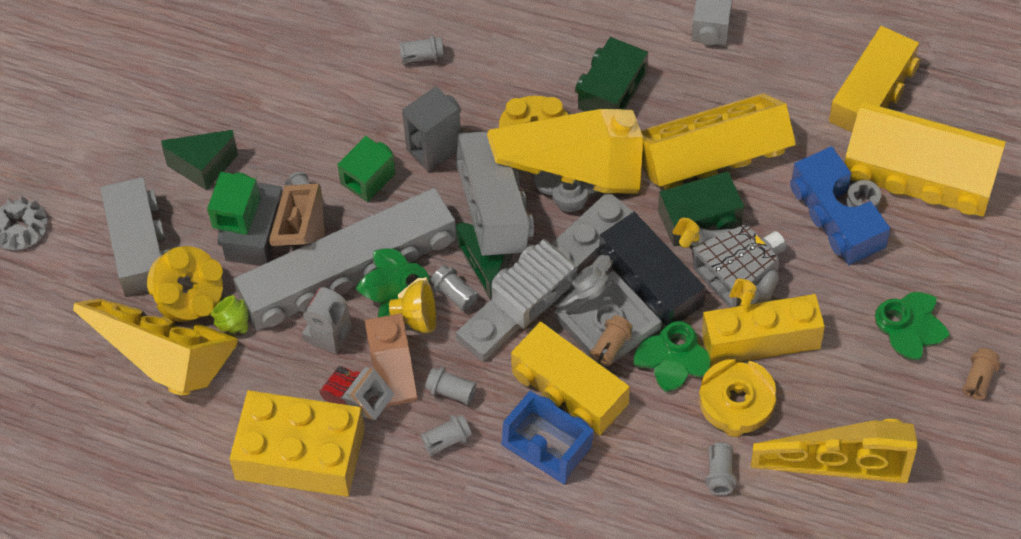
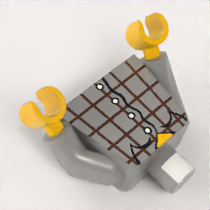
(734, 261)

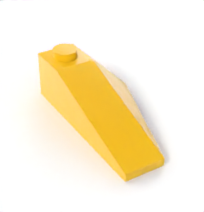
(586, 146)
(164, 352)
(859, 451)

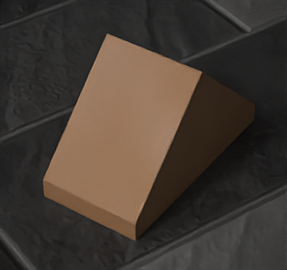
(299, 216)

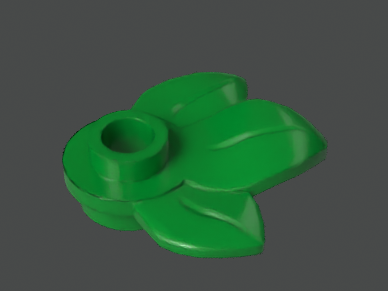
(389, 278)
(916, 324)
(670, 360)

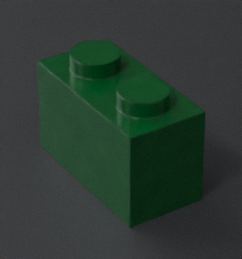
(613, 76)
(708, 202)

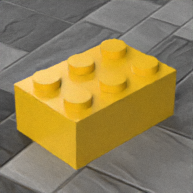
(297, 443)

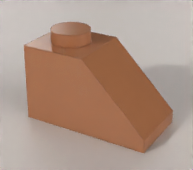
(391, 356)

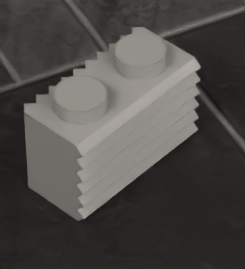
(533, 282)

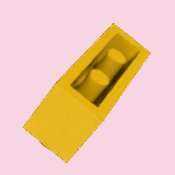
(876, 76)
(763, 329)
(569, 378)

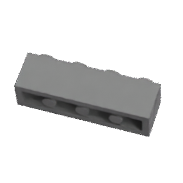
(492, 197)

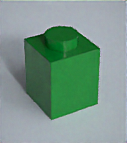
(367, 168)
(234, 202)

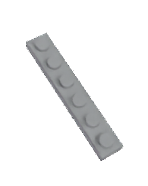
(579, 243)

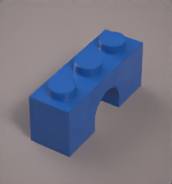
(850, 230)

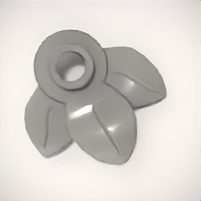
(565, 195)
(587, 283)

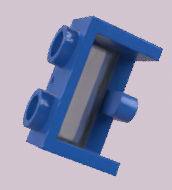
(546, 436)

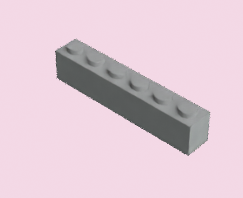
(344, 258)

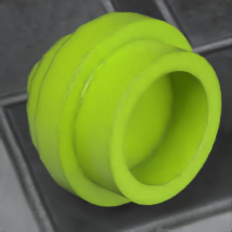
(231, 315)

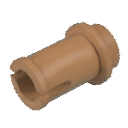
(613, 337)
(983, 366)

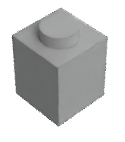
(711, 21)

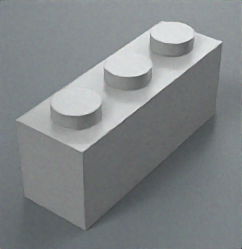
(133, 231)

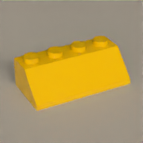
(716, 139)
(923, 159)

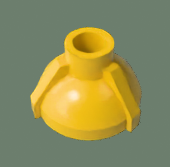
(416, 306)

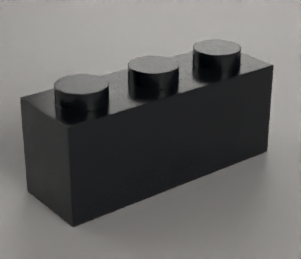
(652, 270)

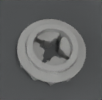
(17, 236)

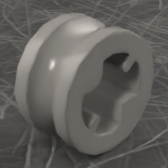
(866, 188)

